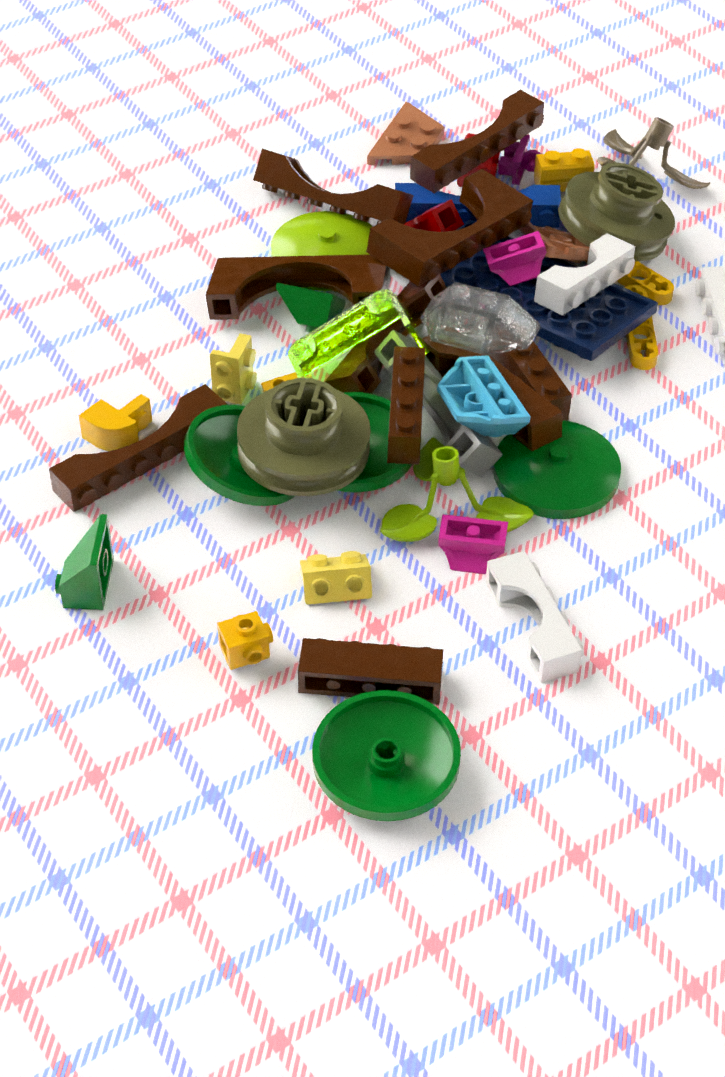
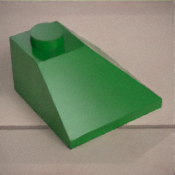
(310, 306)
(88, 569)

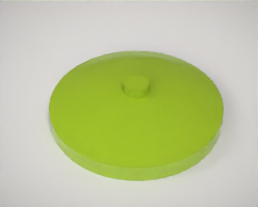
(320, 235)

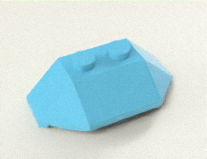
(482, 398)

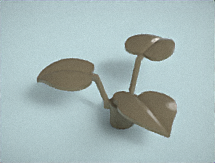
(656, 137)

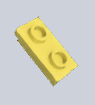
(233, 371)
(336, 578)

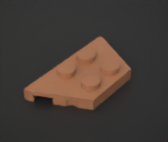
(405, 136)
(559, 243)

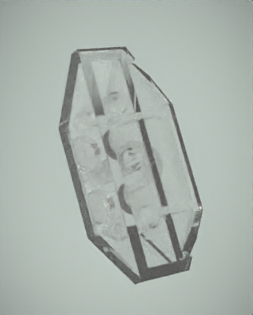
(478, 320)

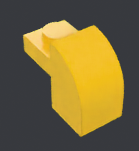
(114, 428)

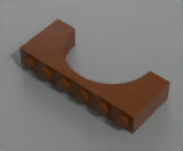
(426, 254)
(244, 279)

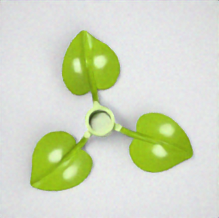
(441, 466)

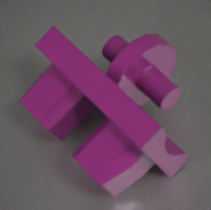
(517, 160)

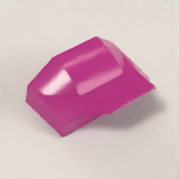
(517, 258)
(471, 542)

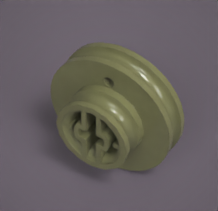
(619, 203)
(303, 438)

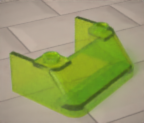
(349, 330)

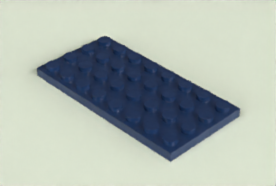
(584, 329)

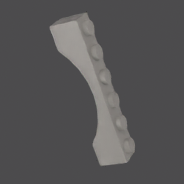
(475, 451)

